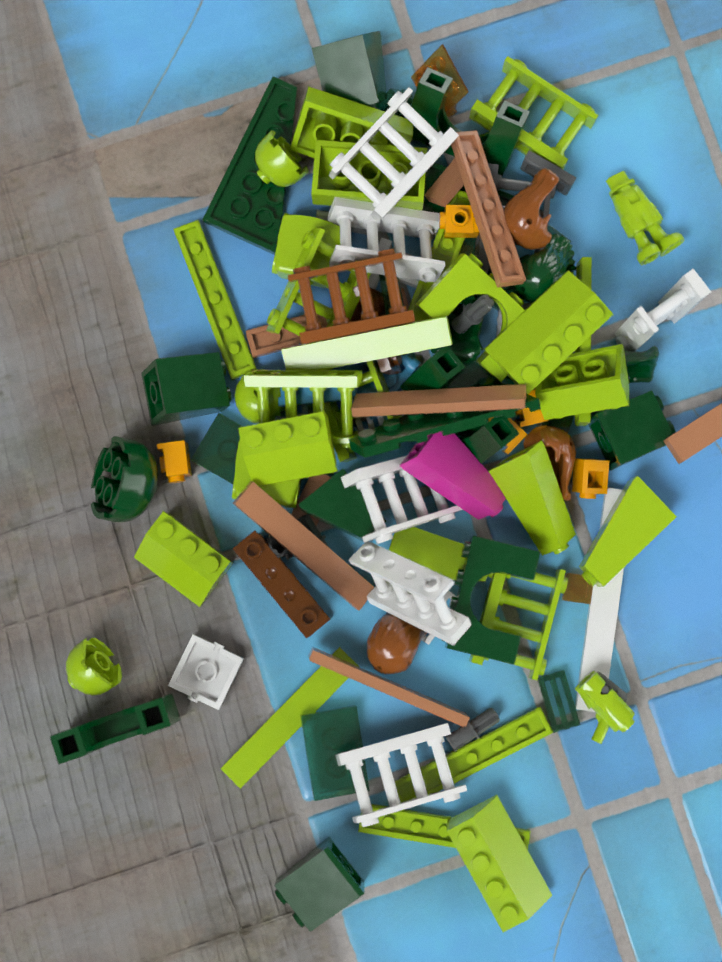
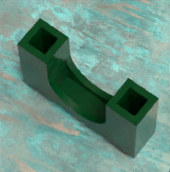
(497, 143)
(437, 374)
(483, 558)
(114, 728)

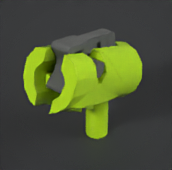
(607, 702)

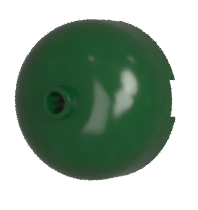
(132, 481)

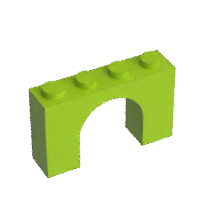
(465, 279)

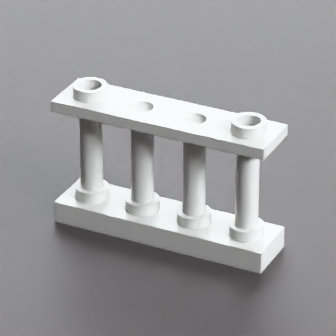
(419, 161)
(398, 221)
(673, 305)
(385, 472)
(410, 592)
(380, 754)

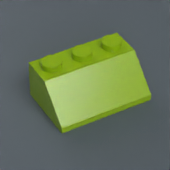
(585, 384)
(288, 449)
(182, 558)

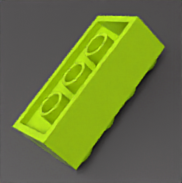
(341, 120)
(326, 188)
(548, 331)
(499, 862)

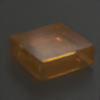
(577, 589)

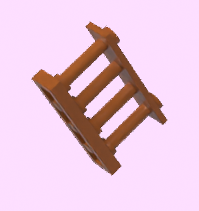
(369, 318)

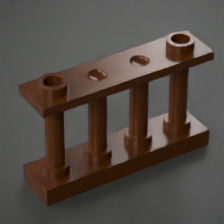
(281, 584)

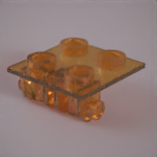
(442, 63)

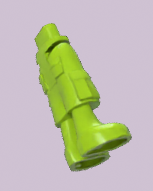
(641, 215)

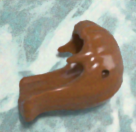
(523, 215)
(560, 450)
(393, 644)

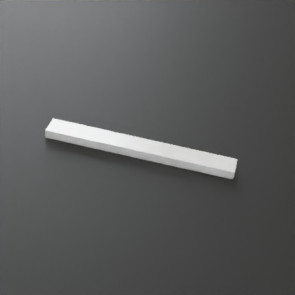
(601, 617)

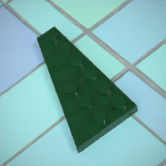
(243, 201)
(417, 426)

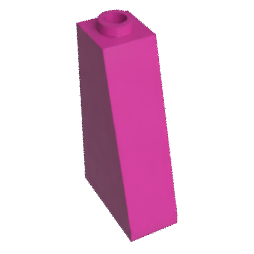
(455, 474)

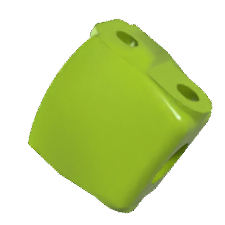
(289, 244)
(283, 493)

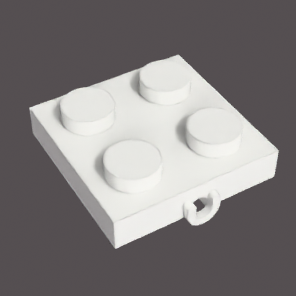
(206, 672)

